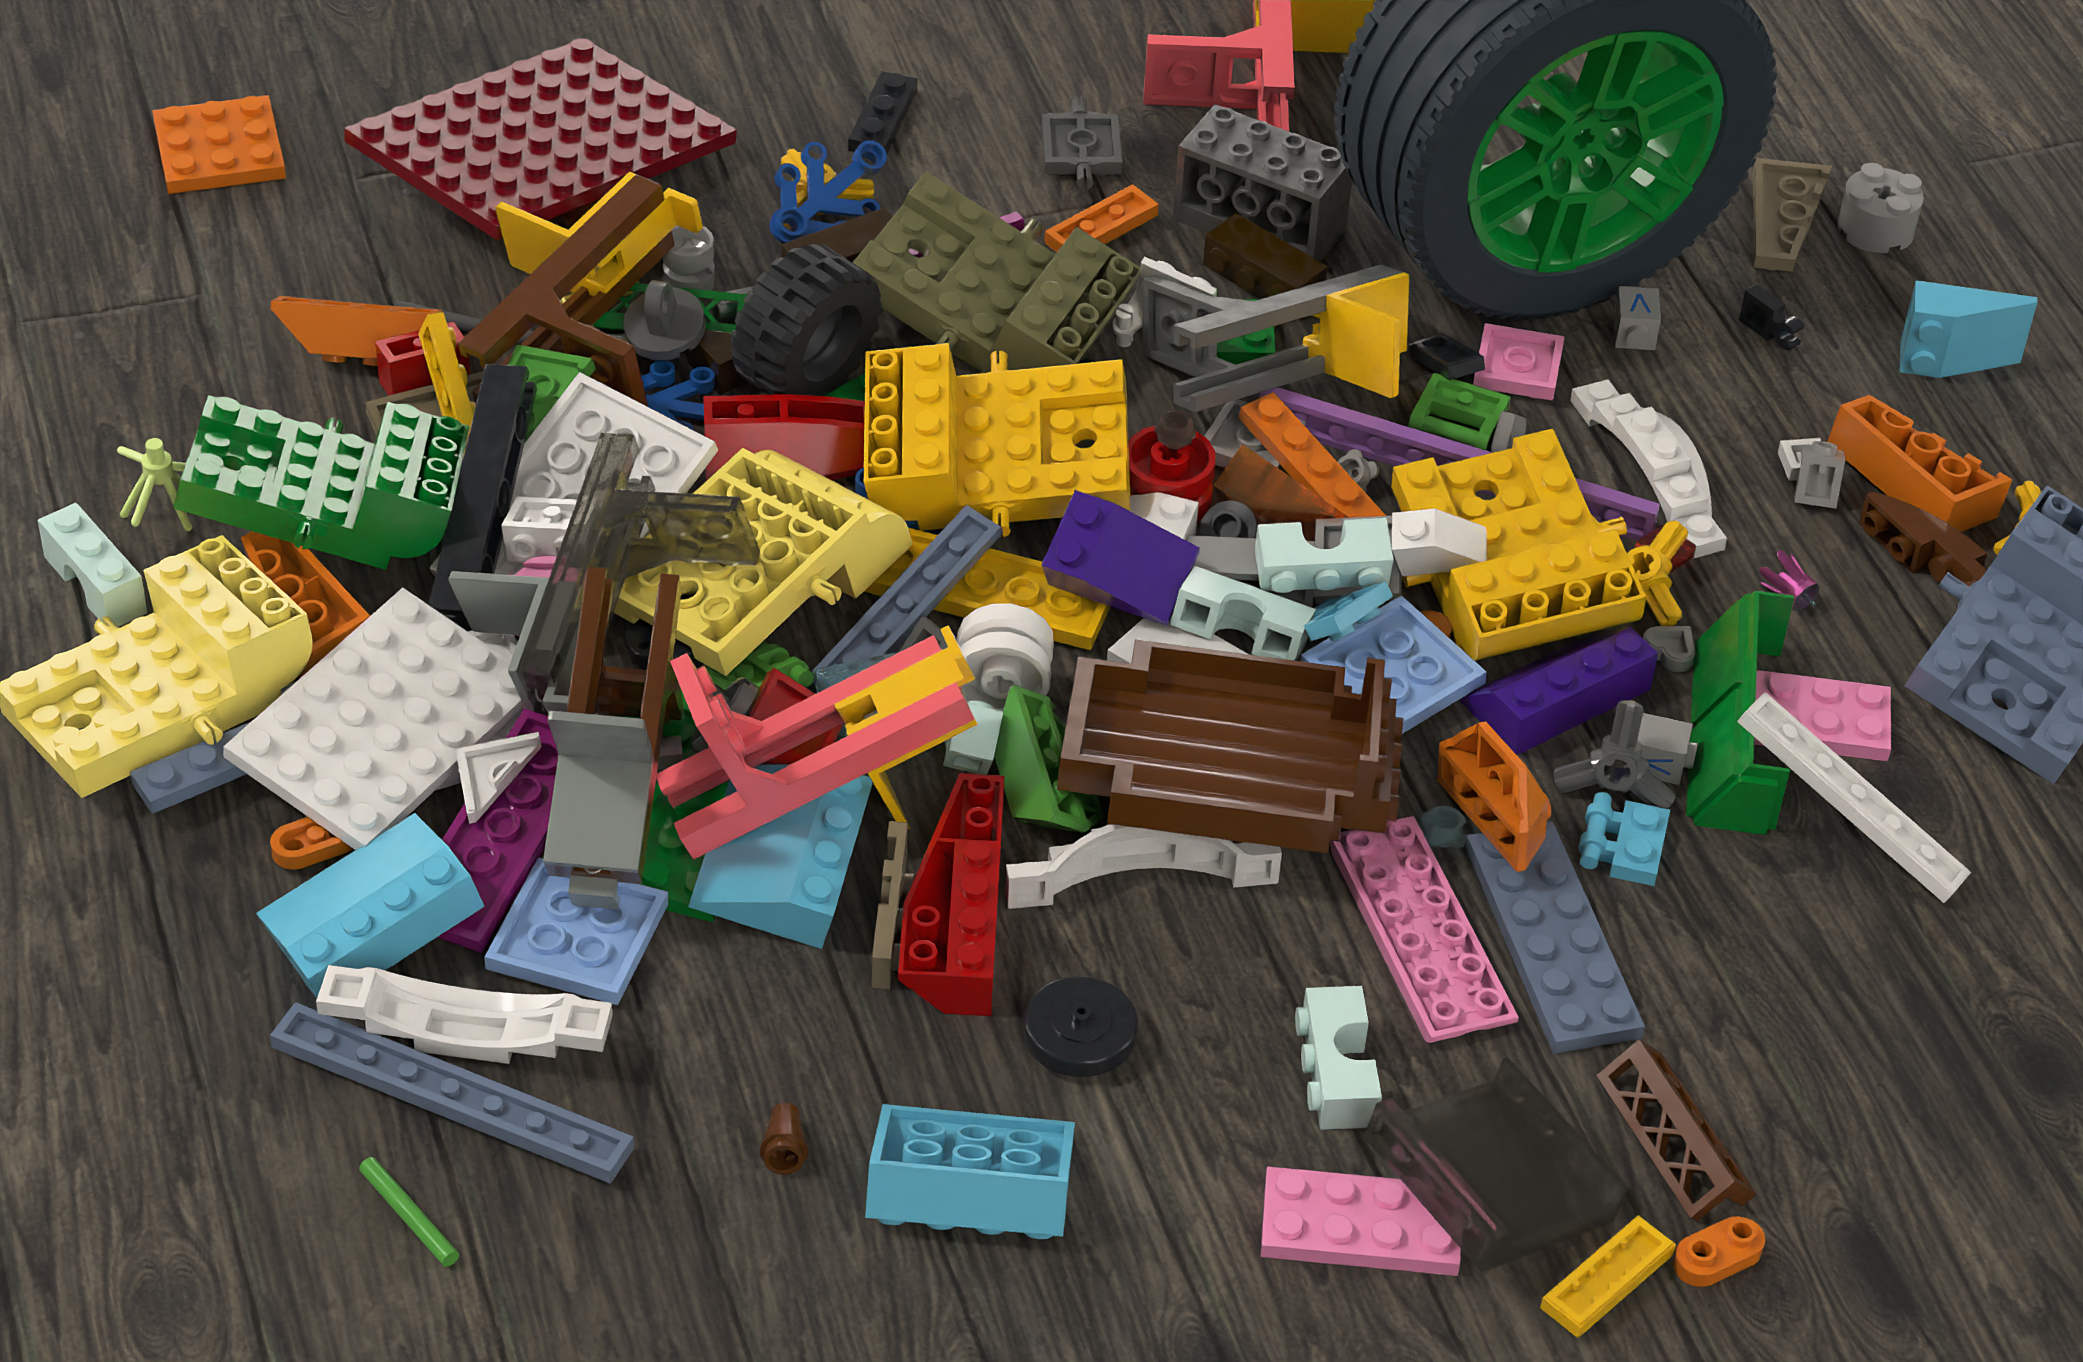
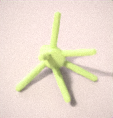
(157, 470)

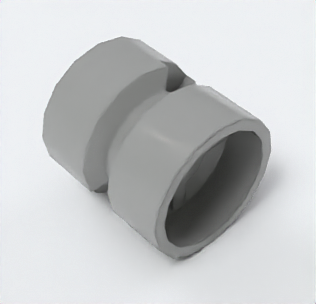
(690, 260)

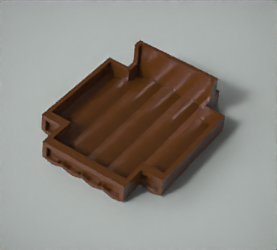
(1234, 745)

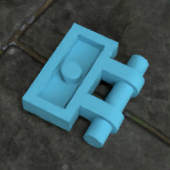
(1639, 840)

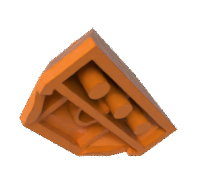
(345, 328)
(1495, 792)

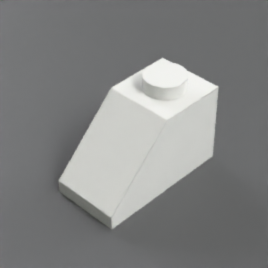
(1435, 542)

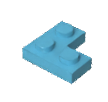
(1337, 614)

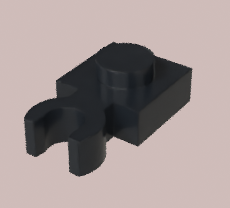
(1765, 317)

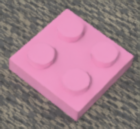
(1519, 361)

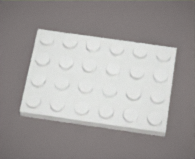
(565, 441)
(379, 720)

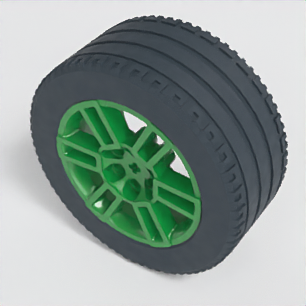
(1609, 167)

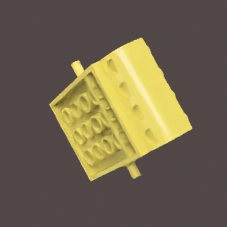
(810, 542)
(168, 679)

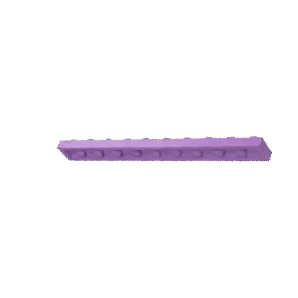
(1402, 445)

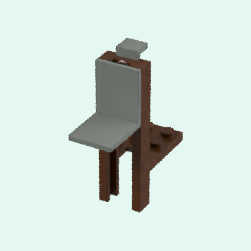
(607, 759)

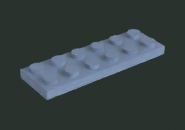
(1557, 946)

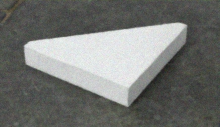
(491, 767)

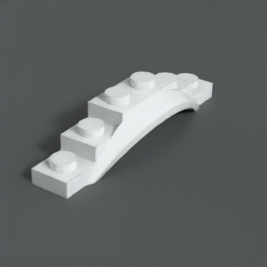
(1663, 454)
(1130, 848)
(463, 1019)

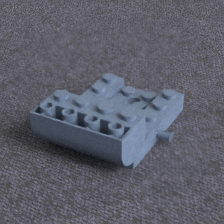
(2018, 643)

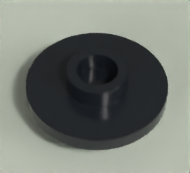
(1229, 520)

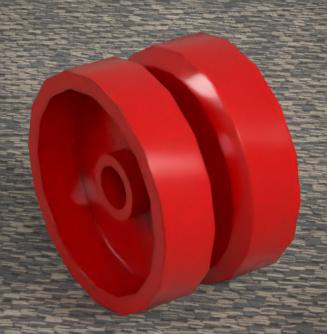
(1174, 472)

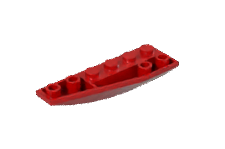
(808, 429)
(954, 902)

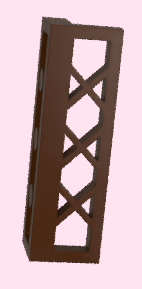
(1690, 1125)

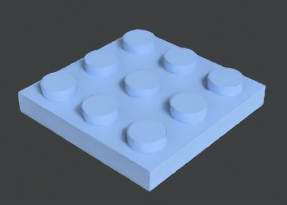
(1420, 659)
(572, 945)

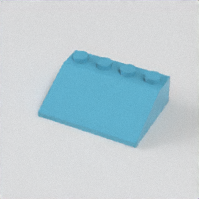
(787, 870)
(373, 904)
(970, 1171)

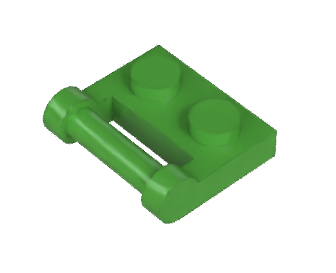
(1462, 404)

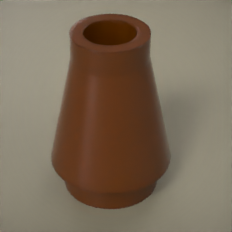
(784, 1142)

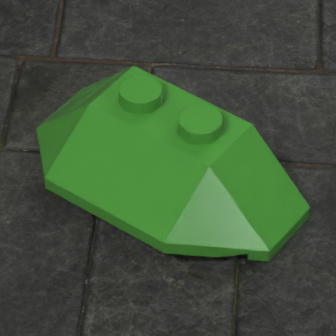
(1030, 760)

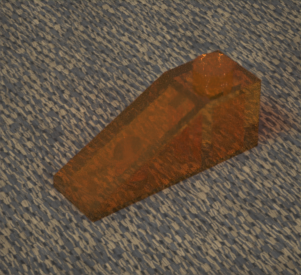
(1270, 491)

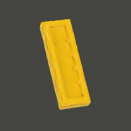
(1607, 1276)

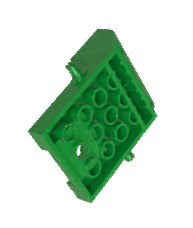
(326, 485)

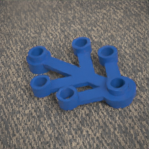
(820, 197)
(669, 401)

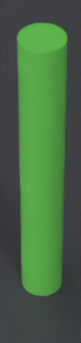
(409, 1212)

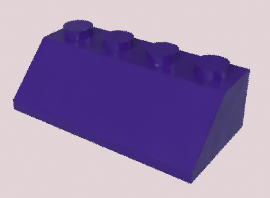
(1565, 687)

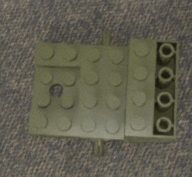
(992, 284)

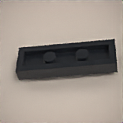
(884, 110)

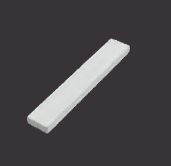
(1854, 797)

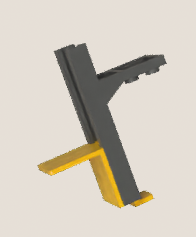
(1356, 339)

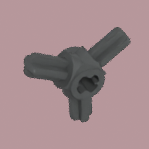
(1624, 746)

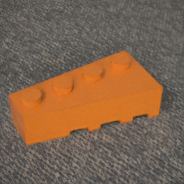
(1916, 465)

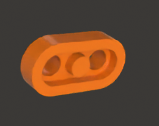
(304, 844)
(1723, 1249)

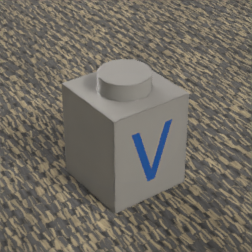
(1637, 318)
(1666, 747)

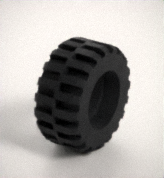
(806, 323)

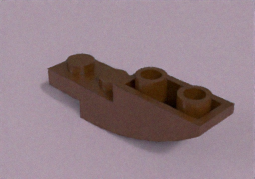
(1922, 539)

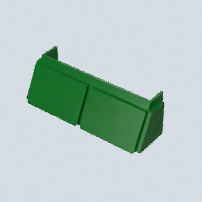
(1724, 783)

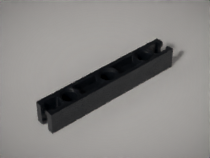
(485, 482)

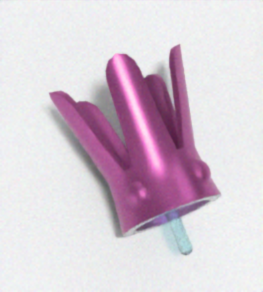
(1797, 584)

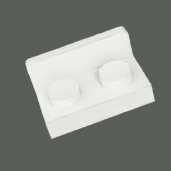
(536, 527)

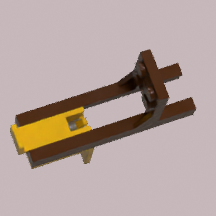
(596, 262)

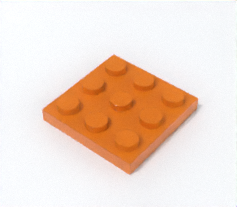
(218, 144)

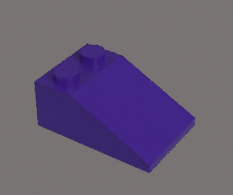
(1118, 559)

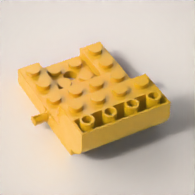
(991, 437)
(1547, 557)

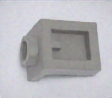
(1820, 474)

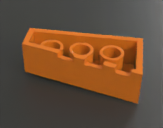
(305, 580)

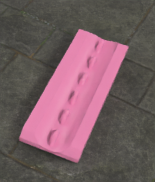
(1422, 931)

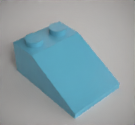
(1963, 330)

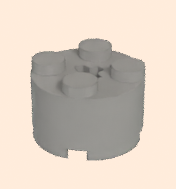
(1880, 208)

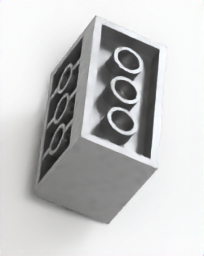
(1265, 176)

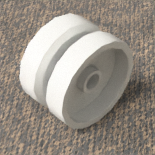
(1005, 649)

